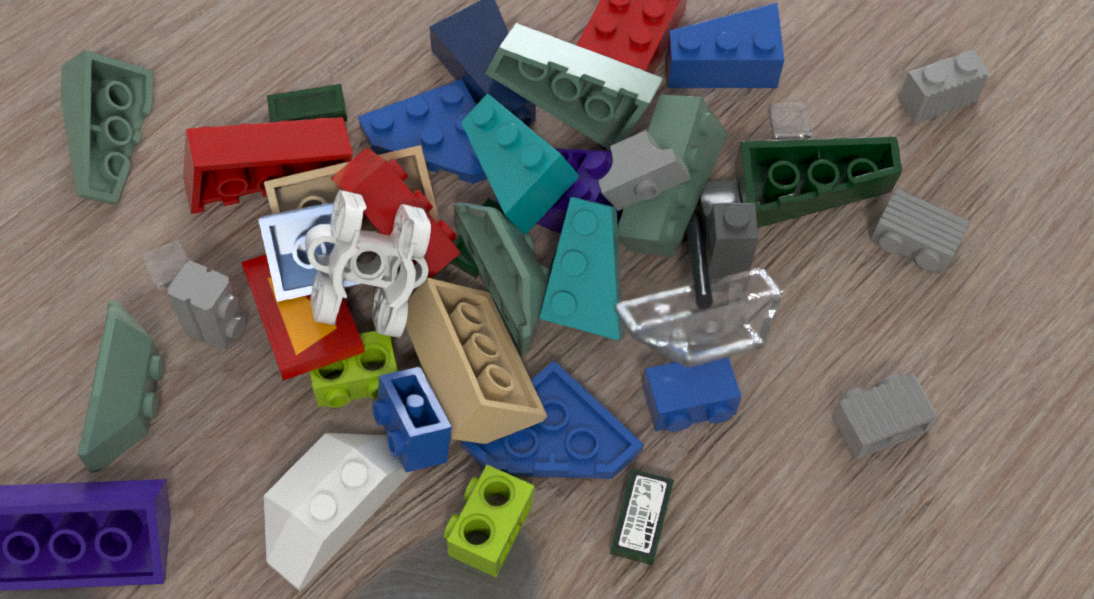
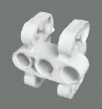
(394, 287)

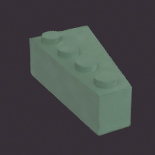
(574, 83)
(697, 138)

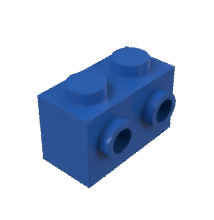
(412, 419)

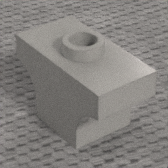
(641, 171)

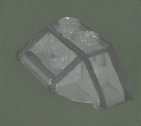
(694, 336)

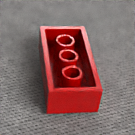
(632, 30)

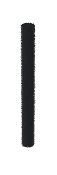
(699, 262)

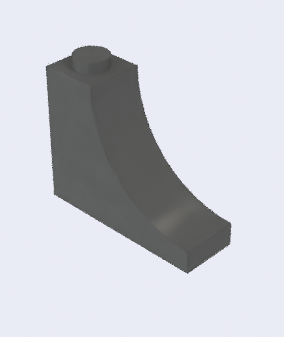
(728, 229)

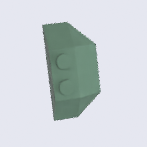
(506, 268)
(121, 390)

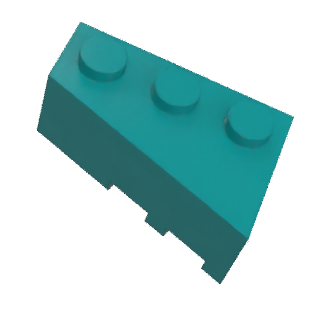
(518, 163)

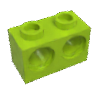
(355, 379)
(498, 522)

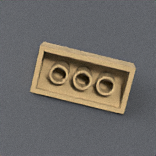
(317, 188)
(471, 362)

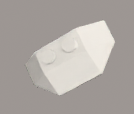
(326, 501)

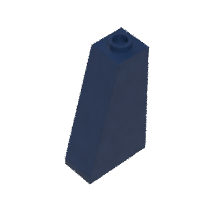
(466, 48)

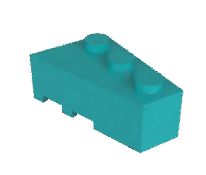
(586, 272)

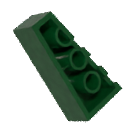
(814, 174)

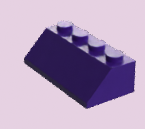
(84, 534)

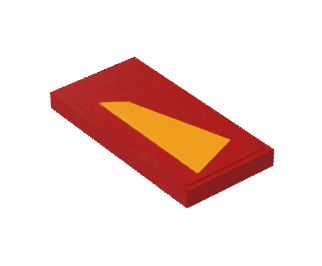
(291, 329)

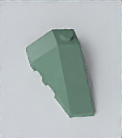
(103, 120)

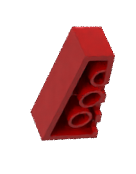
(239, 158)

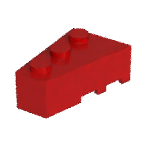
(384, 192)

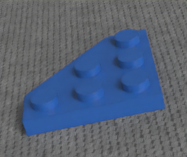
(432, 122)
(572, 441)

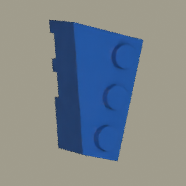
(728, 51)

